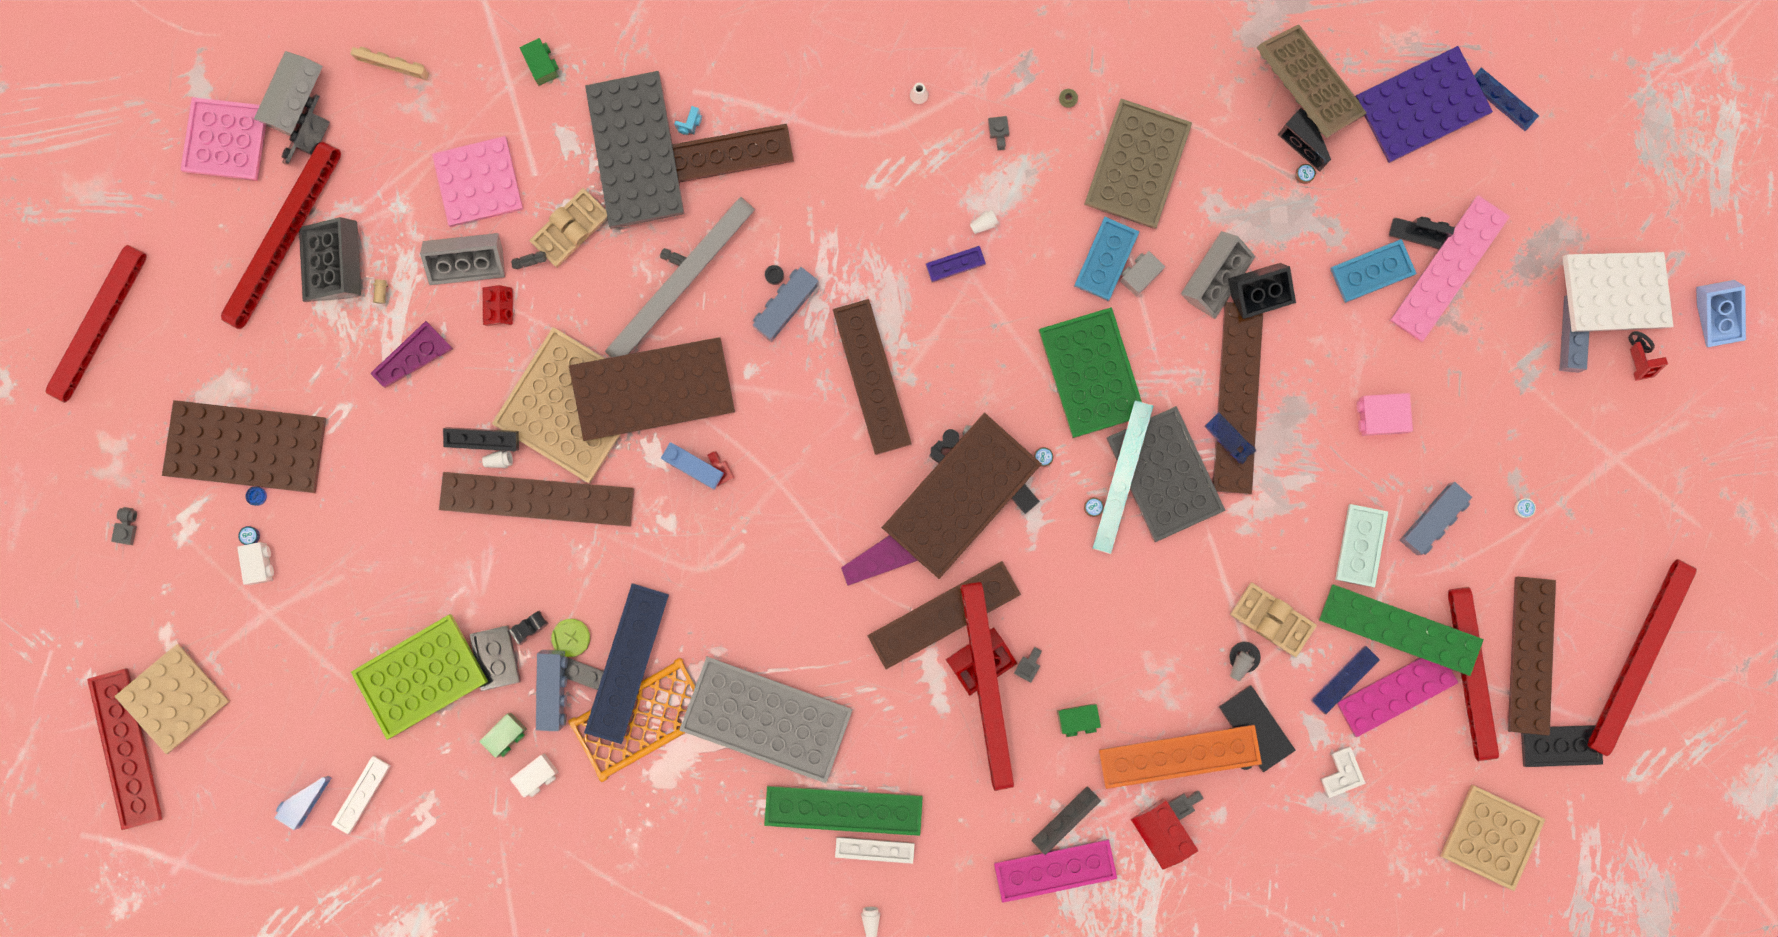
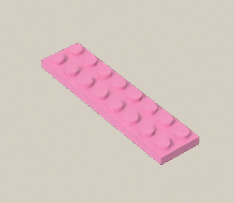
(1449, 268)

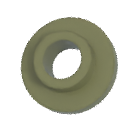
(1068, 103)

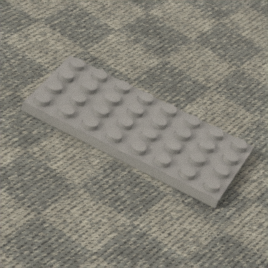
(766, 719)

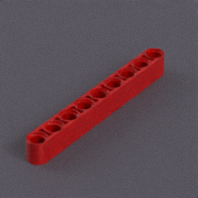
(96, 323)
(1474, 686)

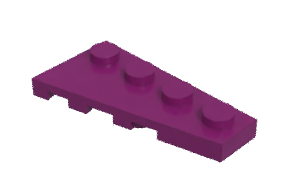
(416, 351)
(877, 560)

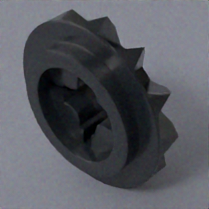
(1245, 646)

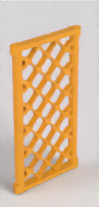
(603, 775)

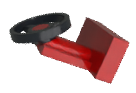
(1644, 367)

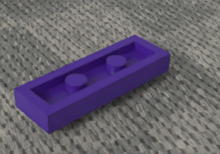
(955, 264)

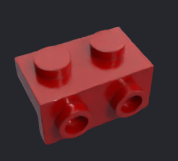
(497, 305)

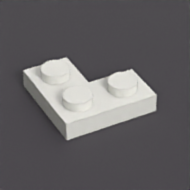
(1348, 773)

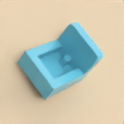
(694, 119)

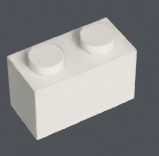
(255, 563)
(534, 776)

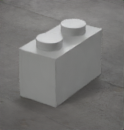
(1142, 273)

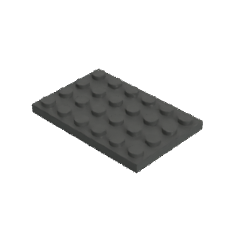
(1170, 477)

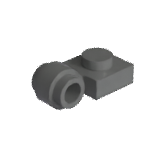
(124, 532)

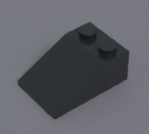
(1306, 139)

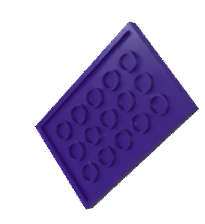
(1424, 104)

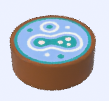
(1305, 173)
(1044, 456)
(1093, 507)

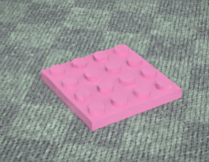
(223, 139)
(477, 181)

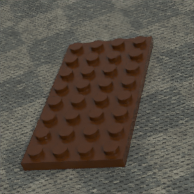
(651, 389)
(244, 446)
(961, 495)

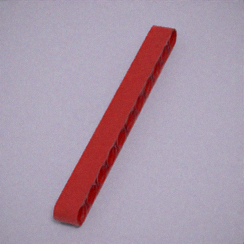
(281, 235)
(1642, 657)
(987, 686)

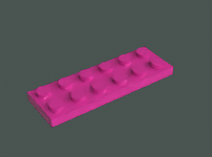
(1395, 694)
(1055, 871)

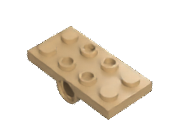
(569, 227)
(1273, 619)

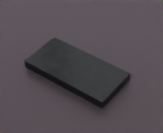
(1248, 709)
(1561, 748)

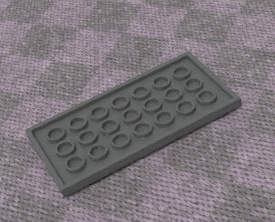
(634, 150)

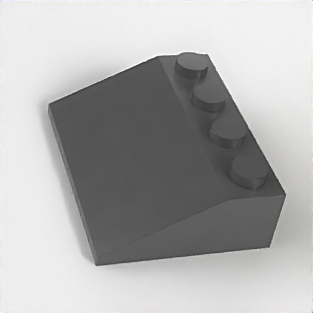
(330, 260)

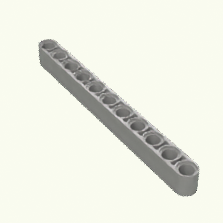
(681, 279)

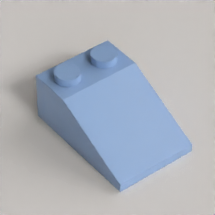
(1722, 312)

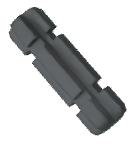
(674, 258)
(529, 260)

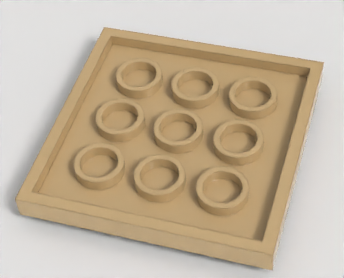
(172, 699)
(1492, 837)

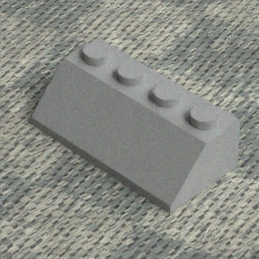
(288, 92)
(463, 259)
(1209, 284)

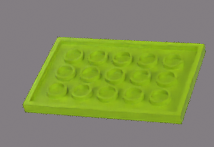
(419, 676)

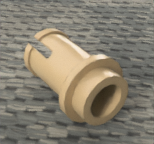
(380, 291)

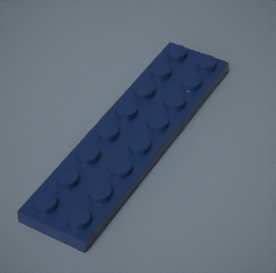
(626, 663)

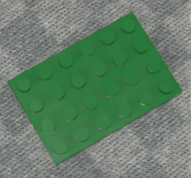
(1091, 371)

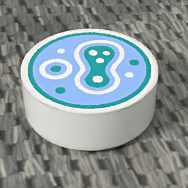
(1524, 508)

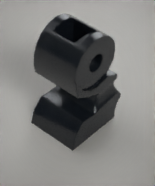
(948, 441)
(527, 627)

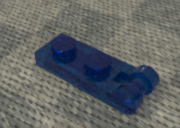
(1229, 438)

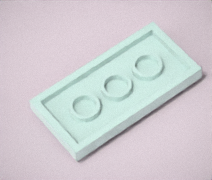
(1361, 545)

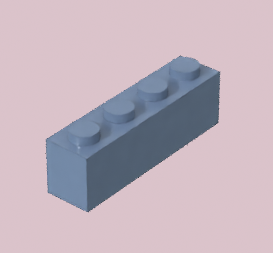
(785, 304)
(1573, 345)
(1436, 518)
(550, 690)

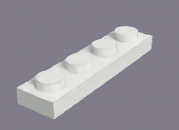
(361, 795)
(874, 850)

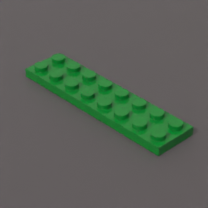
(1401, 630)
(843, 810)

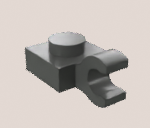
(999, 129)
(1028, 667)
(1183, 806)

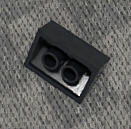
(1262, 290)

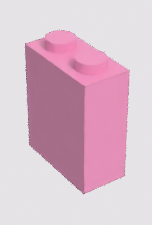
(1385, 414)

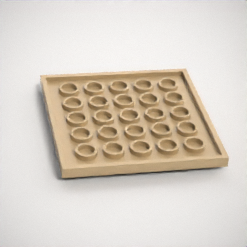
(547, 412)

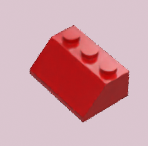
(962, 663)
(1164, 834)

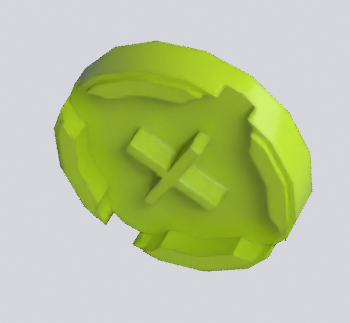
(571, 637)

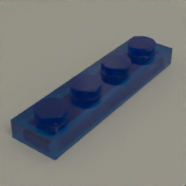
(1505, 100)
(1345, 680)

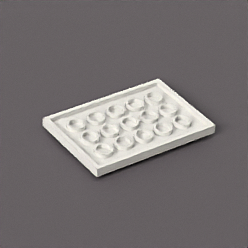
(1617, 291)

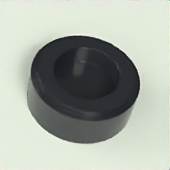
(774, 275)

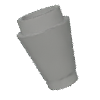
(1242, 665)

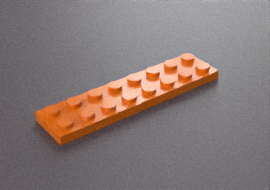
(1180, 756)

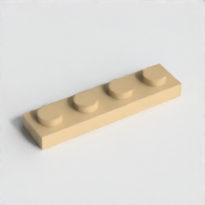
(382, 60)

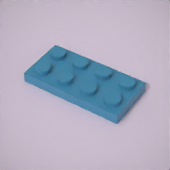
(1106, 258)
(1373, 271)

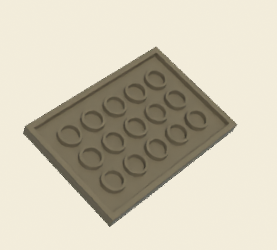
(1311, 80)
(1138, 163)

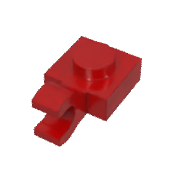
(723, 467)

